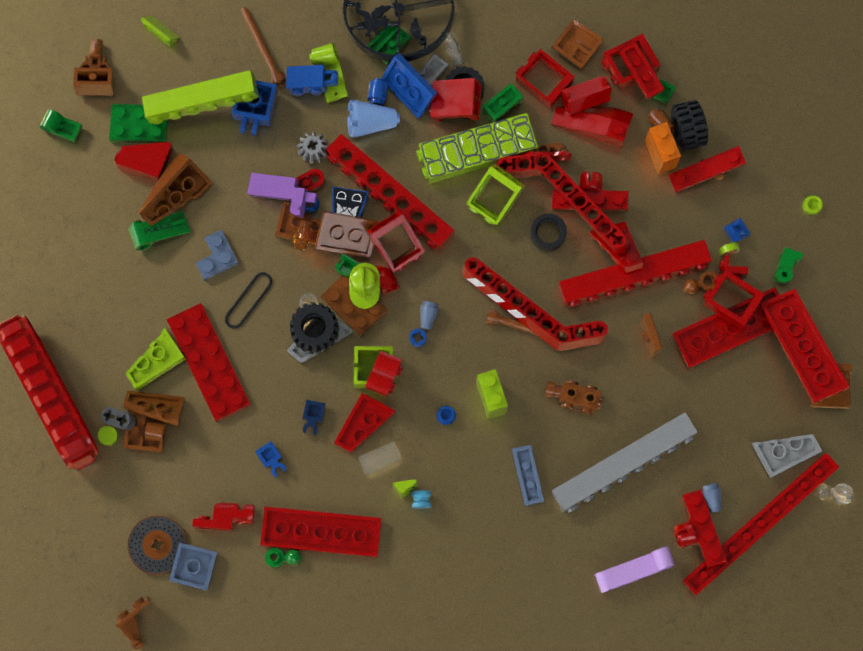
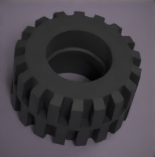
(690, 125)
(314, 312)

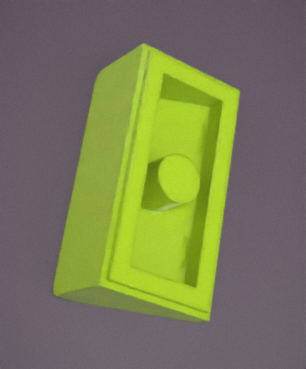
(159, 30)
(404, 488)

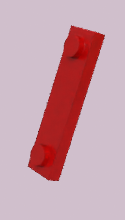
(707, 169)

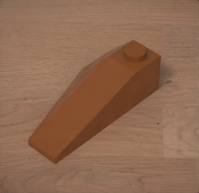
(175, 187)

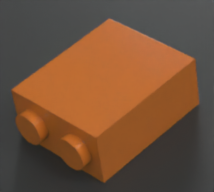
(662, 148)

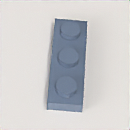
(527, 475)

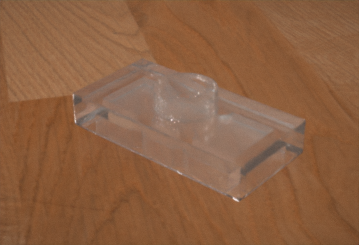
(379, 458)

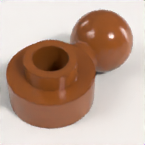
(692, 286)

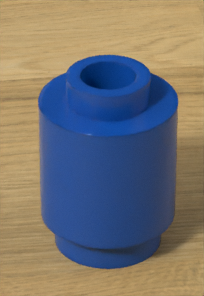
(377, 91)

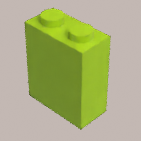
(491, 394)

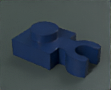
(313, 413)

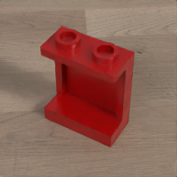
(456, 99)

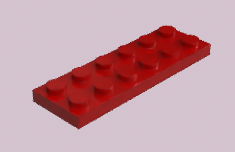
(716, 335)
(804, 346)
(208, 362)
(320, 532)

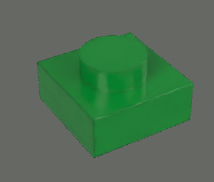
(665, 96)

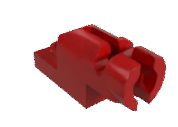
(225, 516)

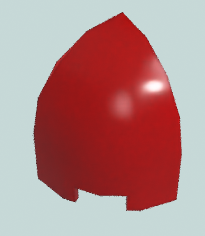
(388, 280)

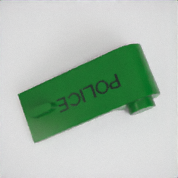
(145, 235)

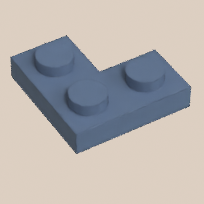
(221, 258)

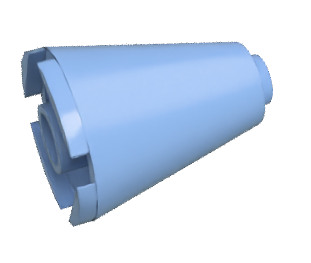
(370, 118)

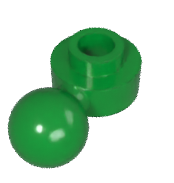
(293, 557)

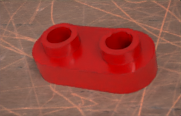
(306, 180)

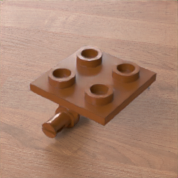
(128, 623)

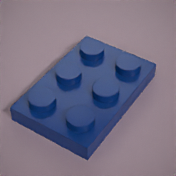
(409, 85)

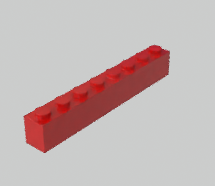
(613, 279)

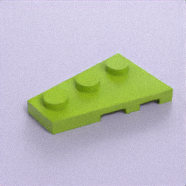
(156, 361)

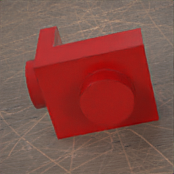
(739, 271)

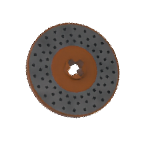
(143, 536)

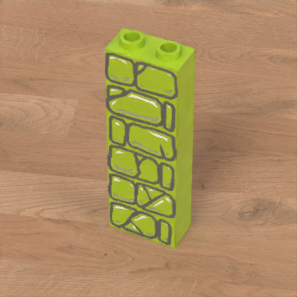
(476, 148)

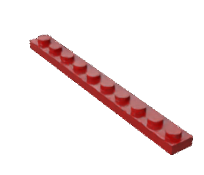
(763, 521)

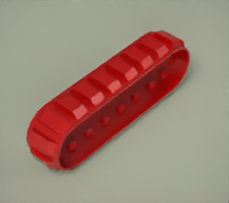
(47, 392)

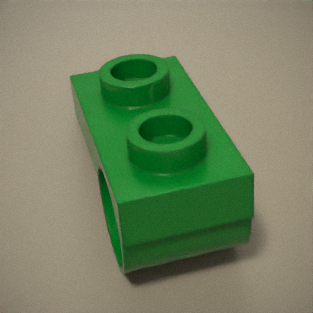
(60, 126)

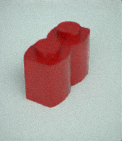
(384, 373)

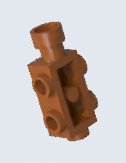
(579, 400)

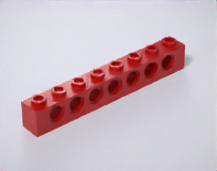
(343, 146)

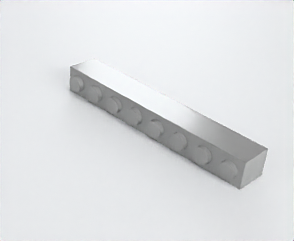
(624, 462)

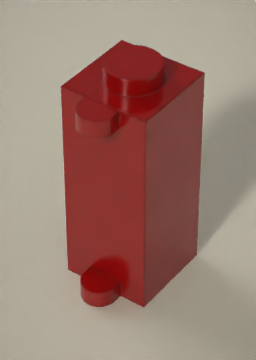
(586, 95)

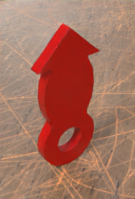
(560, 156)

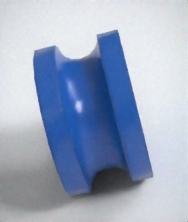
(421, 342)

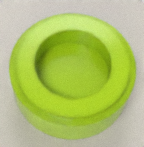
(812, 205)
(108, 435)

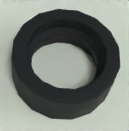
(549, 217)

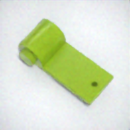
(329, 57)

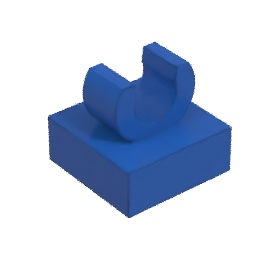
(736, 230)

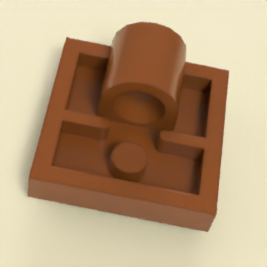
(146, 434)

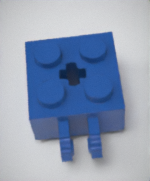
(257, 113)

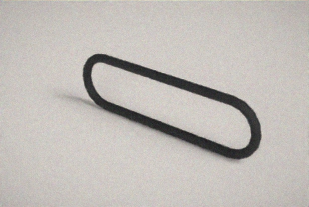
(257, 301)

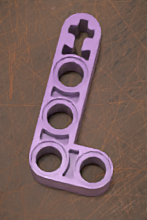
(635, 569)

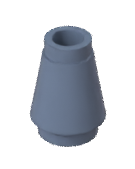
(428, 314)
(712, 495)

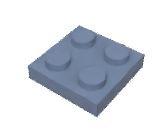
(193, 566)

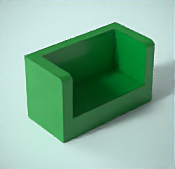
(502, 103)

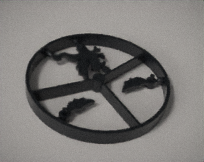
(372, 22)

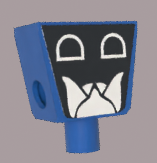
(349, 201)

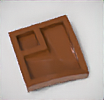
(577, 44)

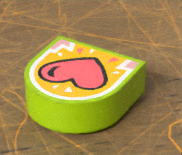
(728, 249)

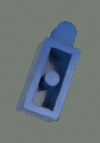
(309, 79)

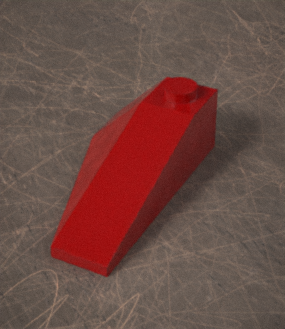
(598, 123)

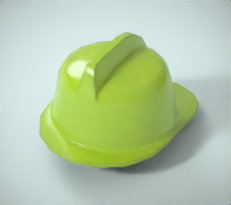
(364, 285)

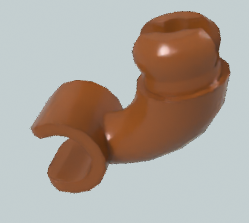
(553, 147)

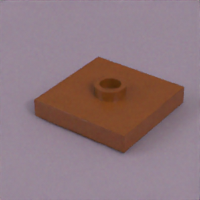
(650, 335)

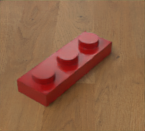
(641, 70)

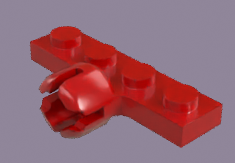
(593, 189)
(700, 530)

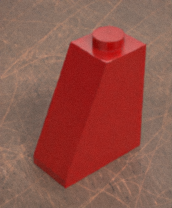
(145, 159)

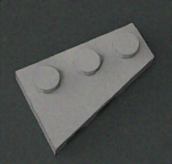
(313, 330)
(785, 453)

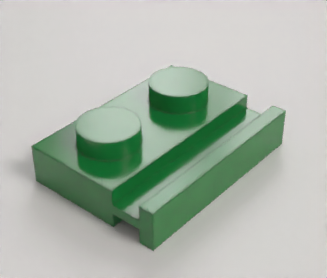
(388, 41)

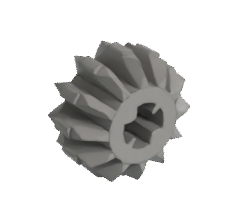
(307, 152)

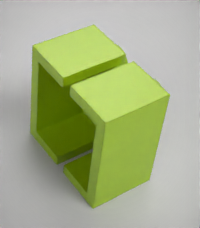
(364, 360)

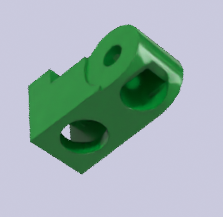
(784, 268)

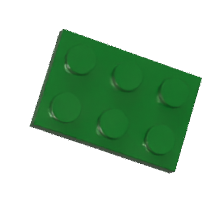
(130, 125)

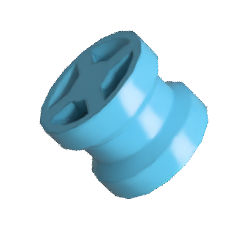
(421, 499)

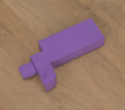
(282, 189)

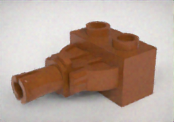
(94, 74)

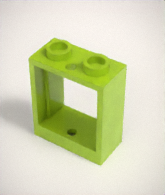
(506, 179)

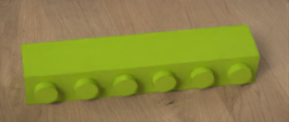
(200, 97)

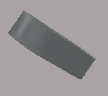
(116, 422)

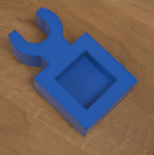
(269, 457)

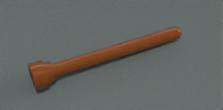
(276, 76)
(494, 317)

